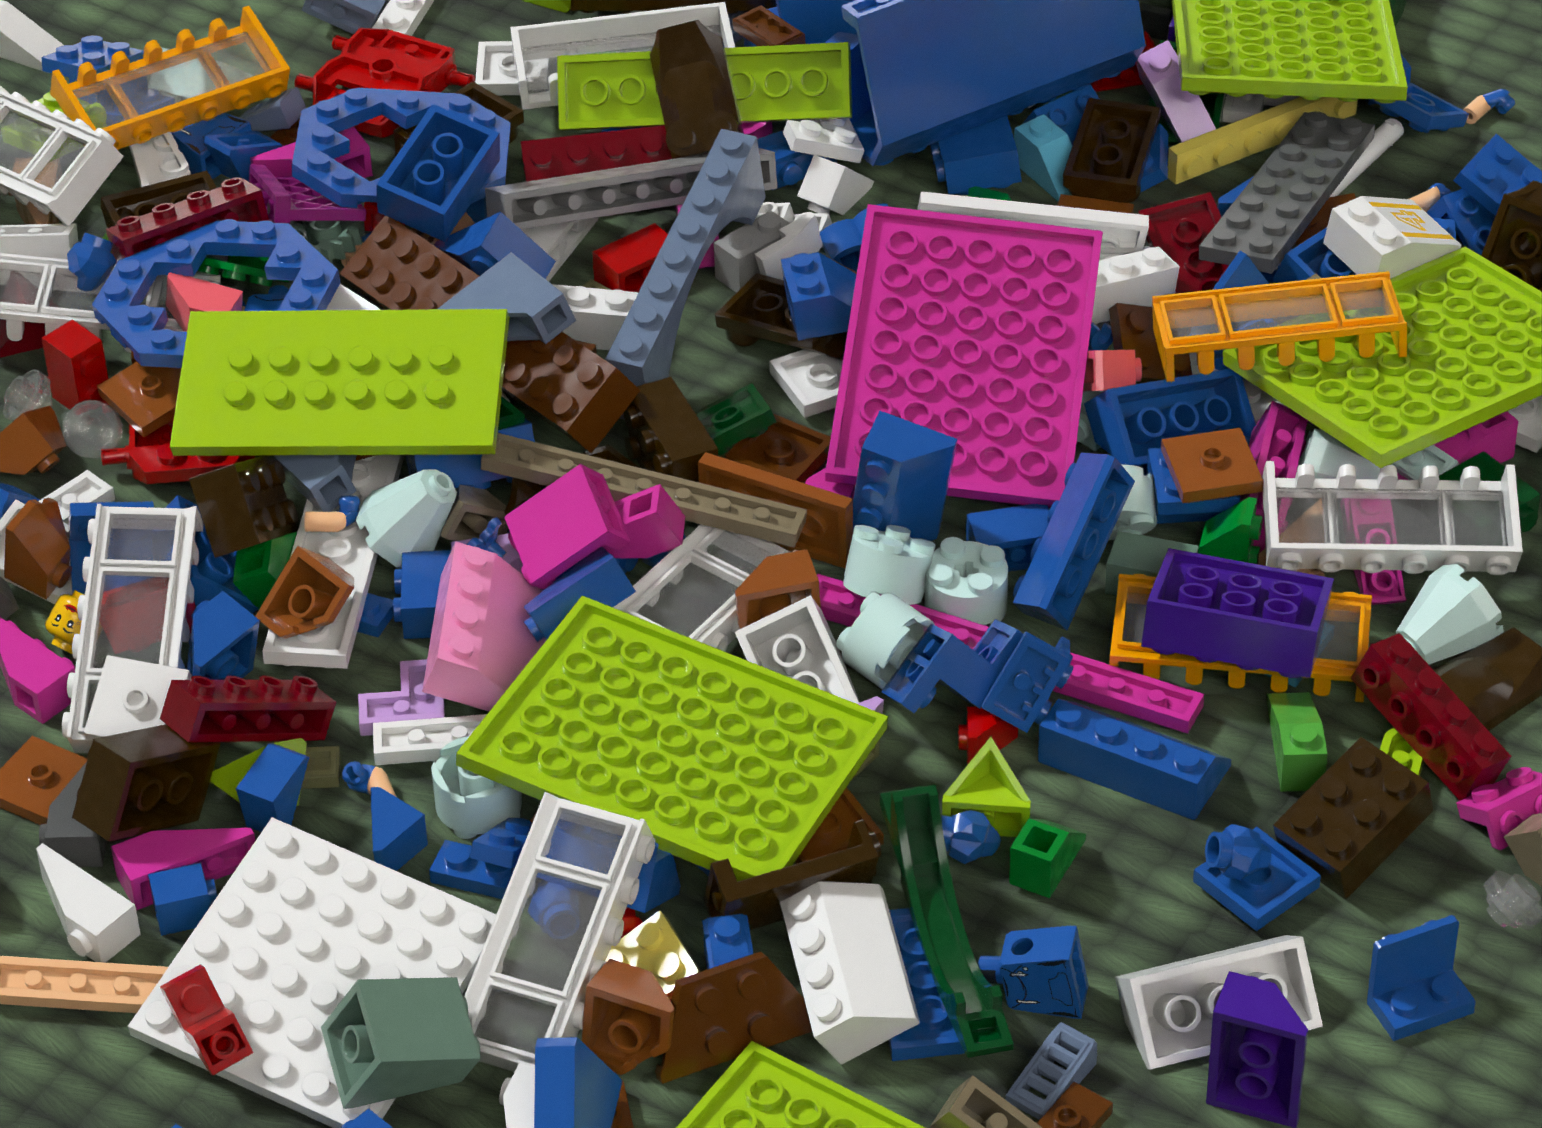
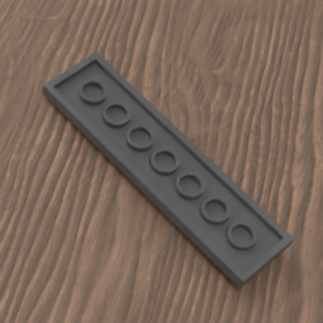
(1288, 191)

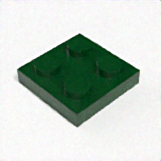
(736, 417)

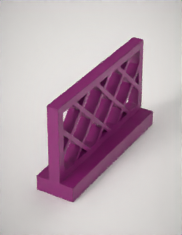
(292, 200)

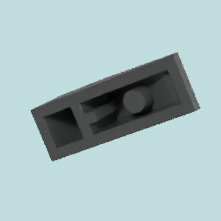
(69, 836)

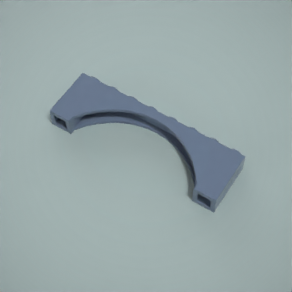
(724, 191)
(535, 313)

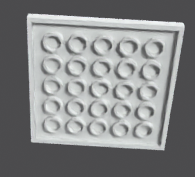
(292, 943)

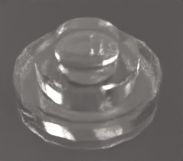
(27, 394)
(92, 428)
(1512, 901)

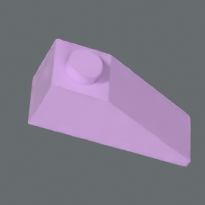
(1181, 110)

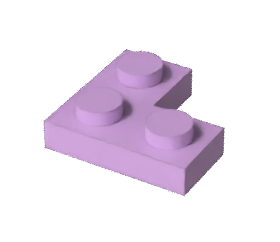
(400, 705)

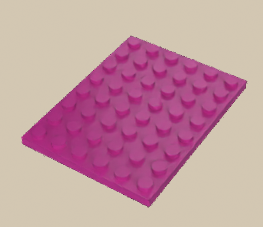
(974, 337)

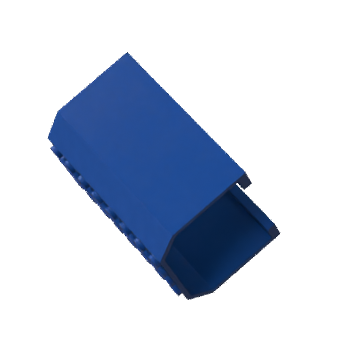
(968, 62)

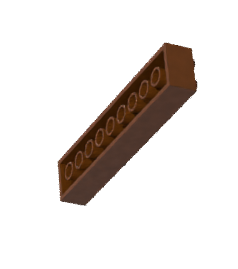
(553, 380)

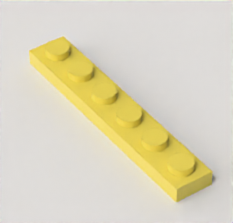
(1246, 136)

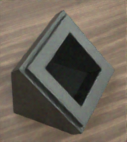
(1156, 20)

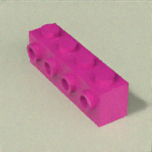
(1277, 439)

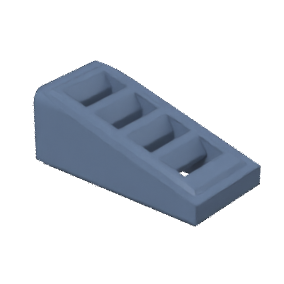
(276, 112)
(1067, 1048)

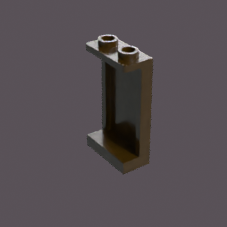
(762, 894)

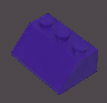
(1256, 1051)

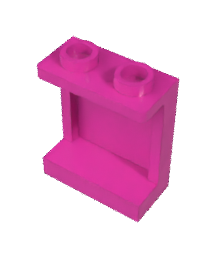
(565, 525)

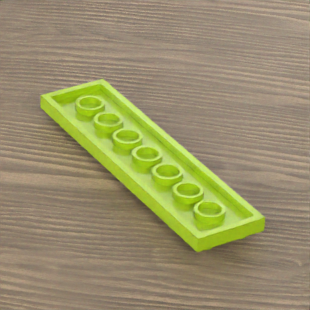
(766, 80)

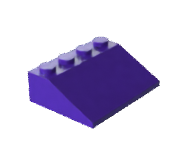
(1237, 613)

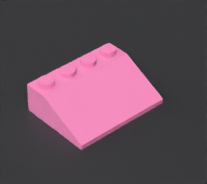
(479, 629)

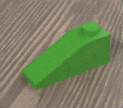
(1297, 740)

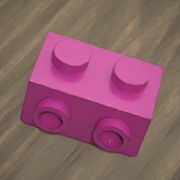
(1504, 804)

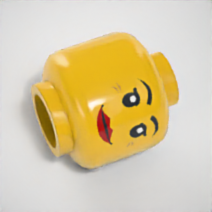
(64, 621)

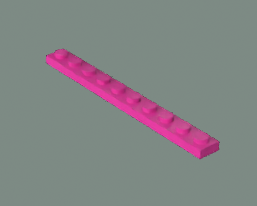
(1089, 680)

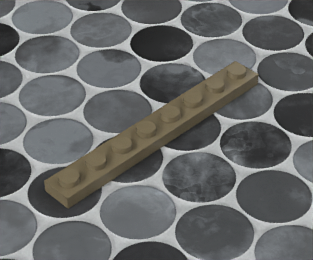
(696, 500)

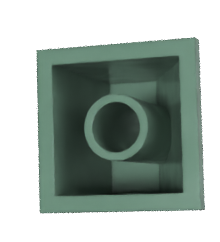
(399, 1038)

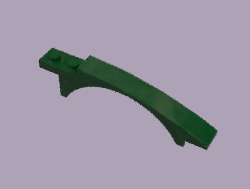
(927, 884)

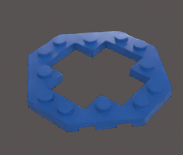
(321, 143)
(143, 326)

